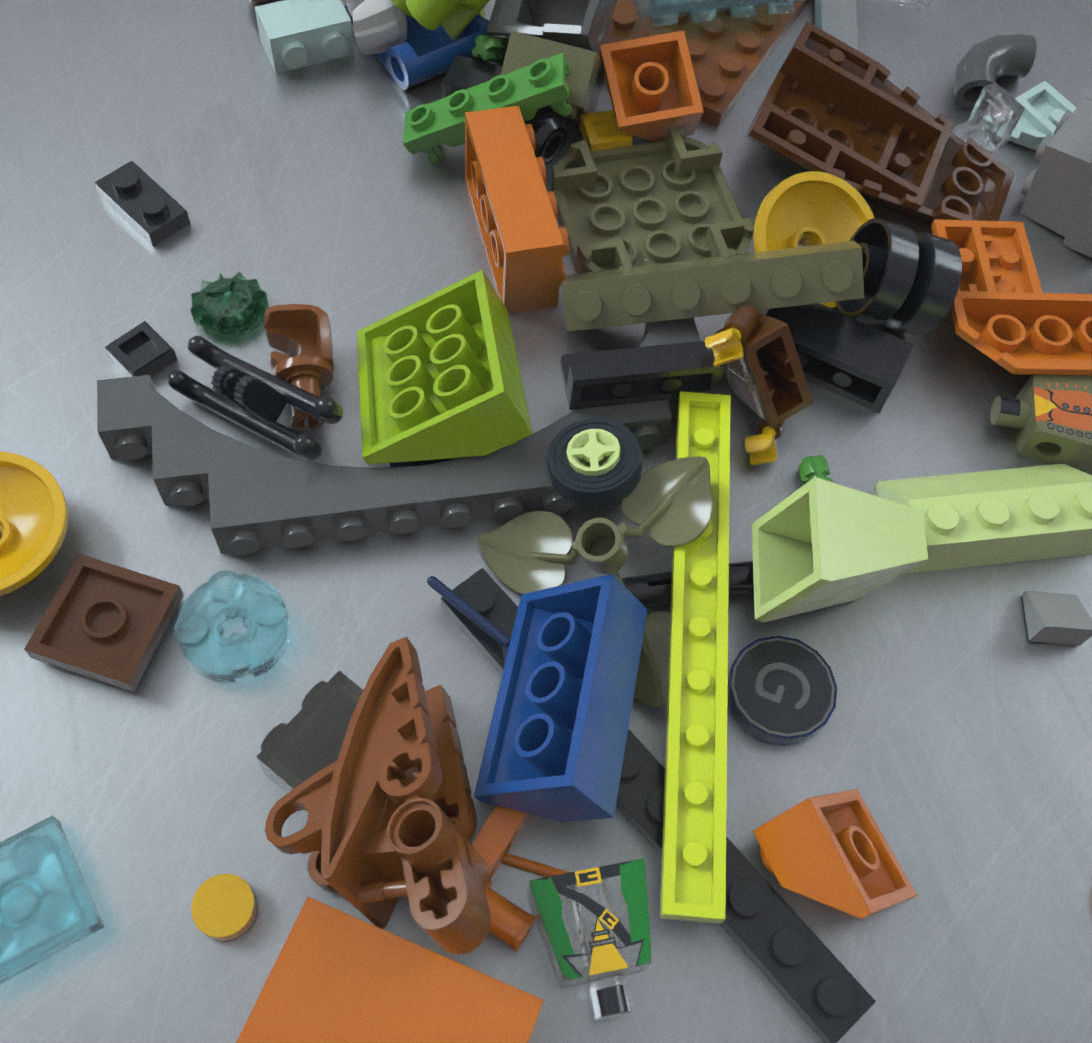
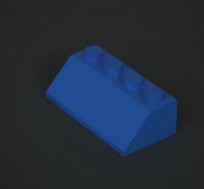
(565, 702)

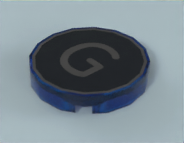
(781, 690)

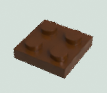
(105, 622)

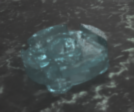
(224, 598)

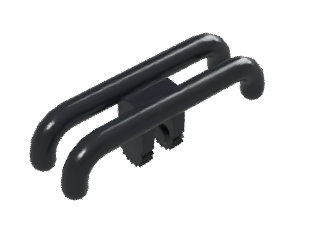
(254, 398)

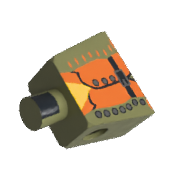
(1050, 420)

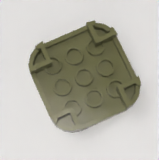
(647, 204)

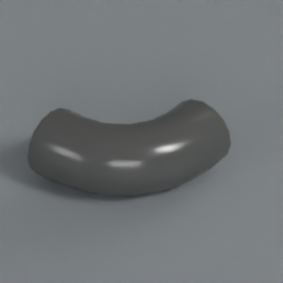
(989, 60)

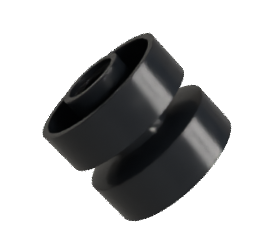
(906, 277)

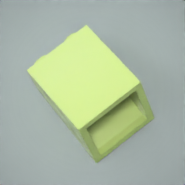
(830, 548)

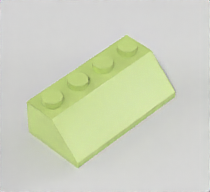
(999, 515)

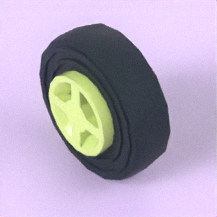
(576, 459)

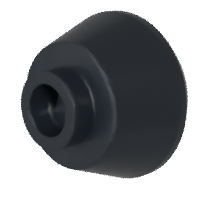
(549, 133)

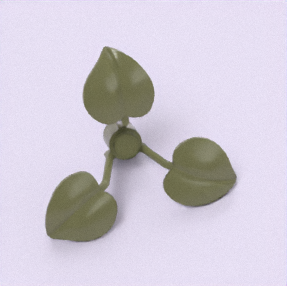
(668, 502)

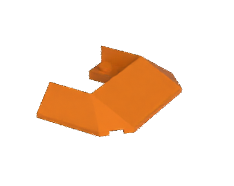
(1004, 307)

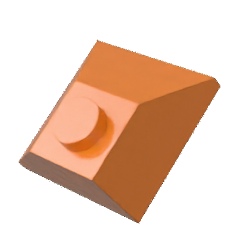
(834, 855)

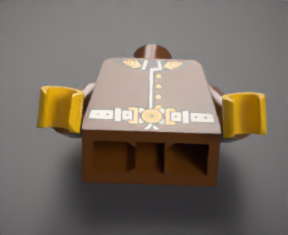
(762, 373)

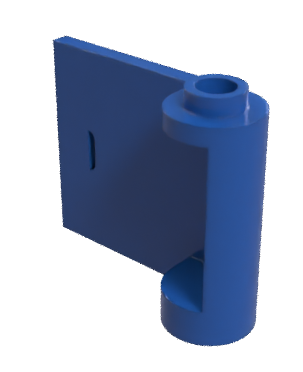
(427, 51)

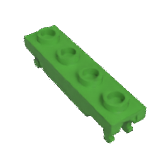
(527, 87)

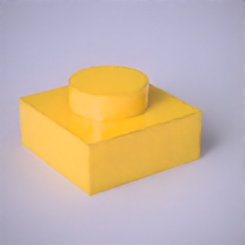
(601, 131)

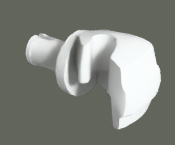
(377, 25)

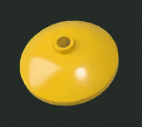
(809, 211)
(30, 520)

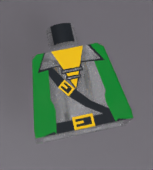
(595, 930)

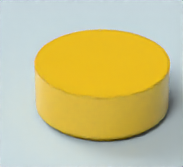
(224, 907)

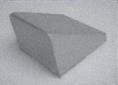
(1056, 618)

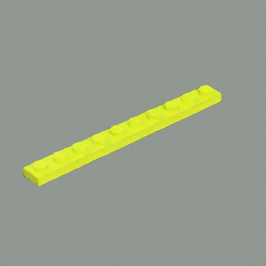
(698, 685)

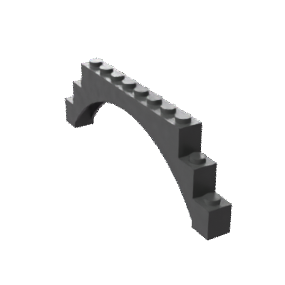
(292, 502)

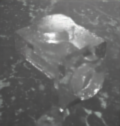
(991, 119)

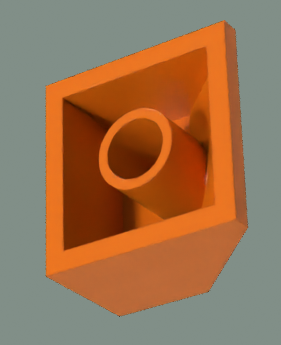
(652, 85)

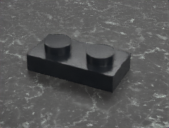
(142, 203)

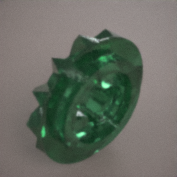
(240, 317)

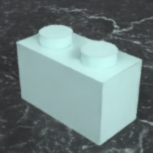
(304, 32)

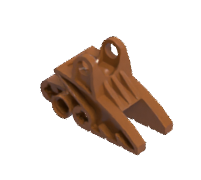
(382, 806)

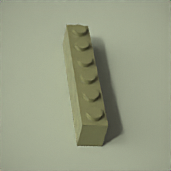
(713, 286)

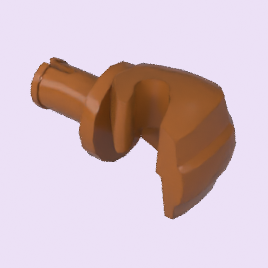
(306, 337)

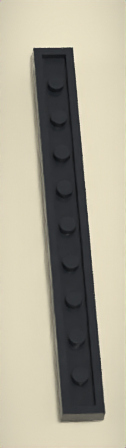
(754, 913)

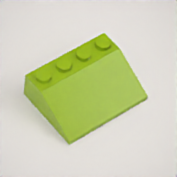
(441, 378)

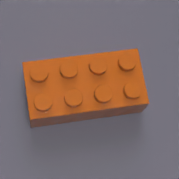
(514, 209)

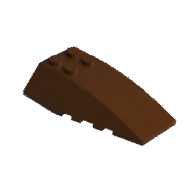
(846, 119)

